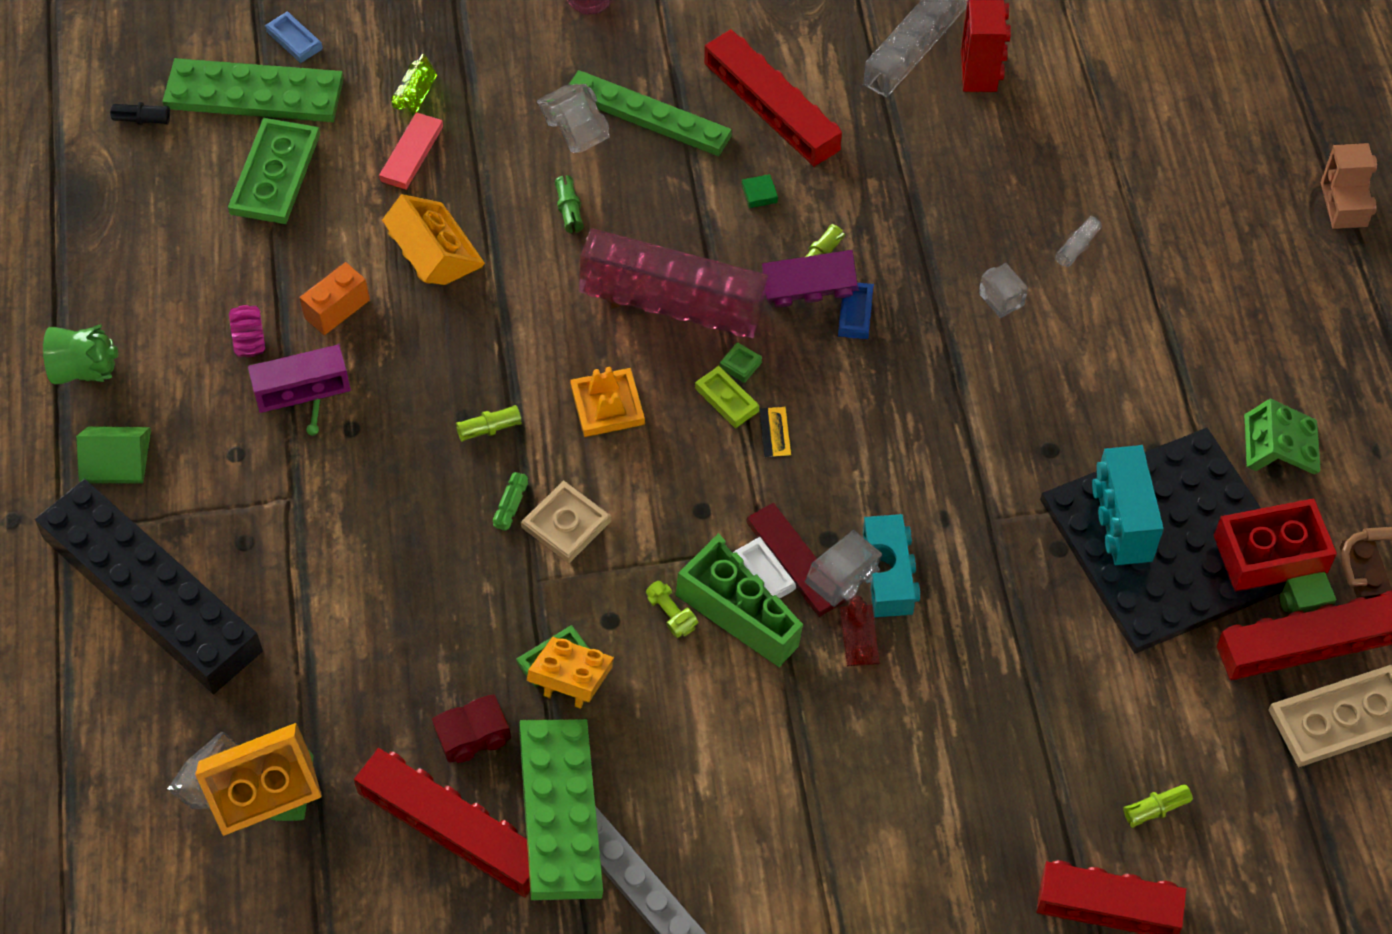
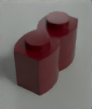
(471, 729)

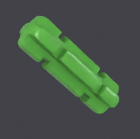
(510, 501)

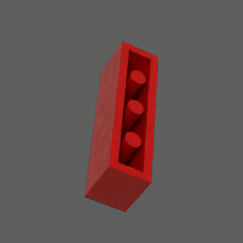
(1110, 899)

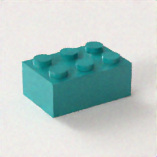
(1127, 505)

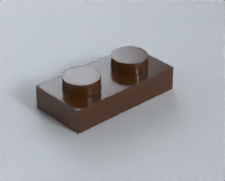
(1368, 564)

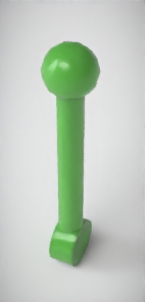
(313, 429)

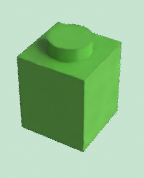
(1307, 593)

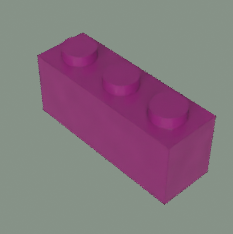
(811, 278)
(299, 378)

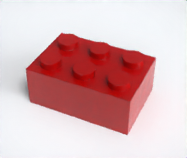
(984, 44)
(1274, 544)

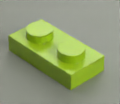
(727, 397)

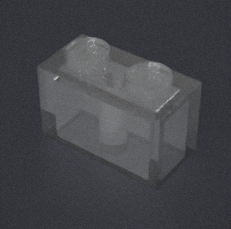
(844, 568)

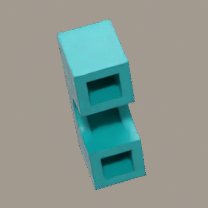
(892, 590)

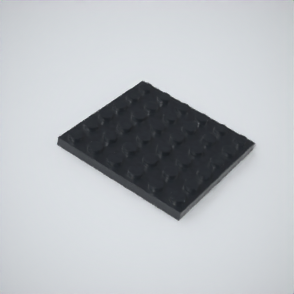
(1188, 576)

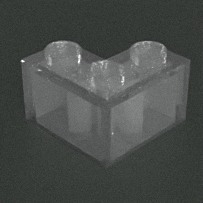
(576, 115)

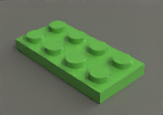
(274, 171)

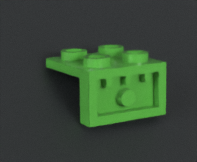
(1281, 433)

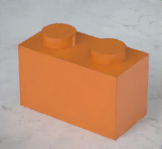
(334, 298)

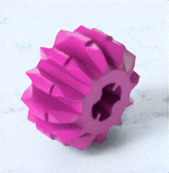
(246, 331)

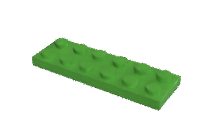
(253, 90)
(560, 810)

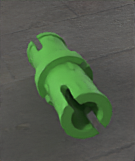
(569, 204)

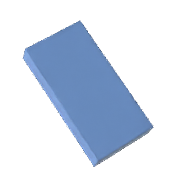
(293, 37)

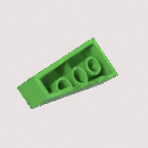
(738, 602)

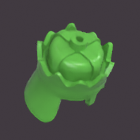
(78, 354)

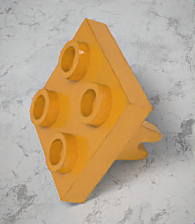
(607, 401)
(570, 670)

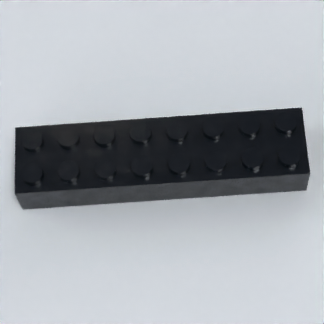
(149, 586)

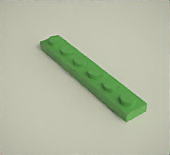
(656, 115)

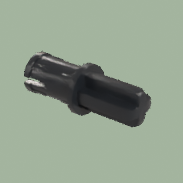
(140, 113)

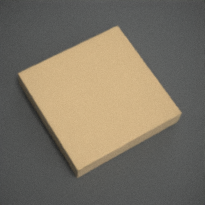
(566, 521)

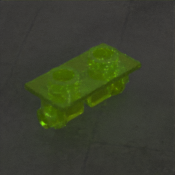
(416, 85)

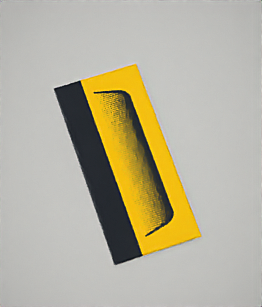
(775, 431)

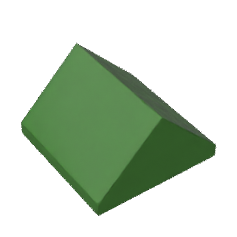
(113, 454)

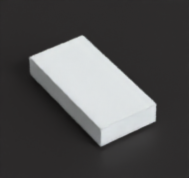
(761, 561)

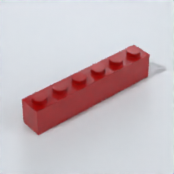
(773, 97)
(1306, 636)
(446, 818)

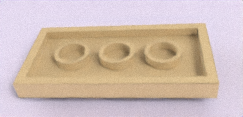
(1336, 716)

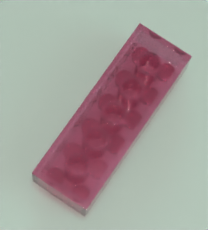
(672, 283)

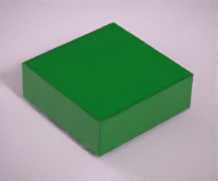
(759, 191)

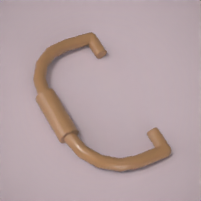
(1367, 534)

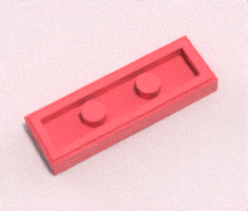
(411, 151)

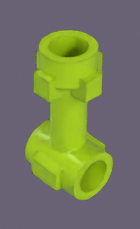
(680, 621)

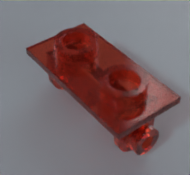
(859, 633)

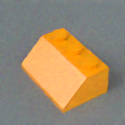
(431, 240)
(258, 779)

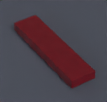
(789, 551)

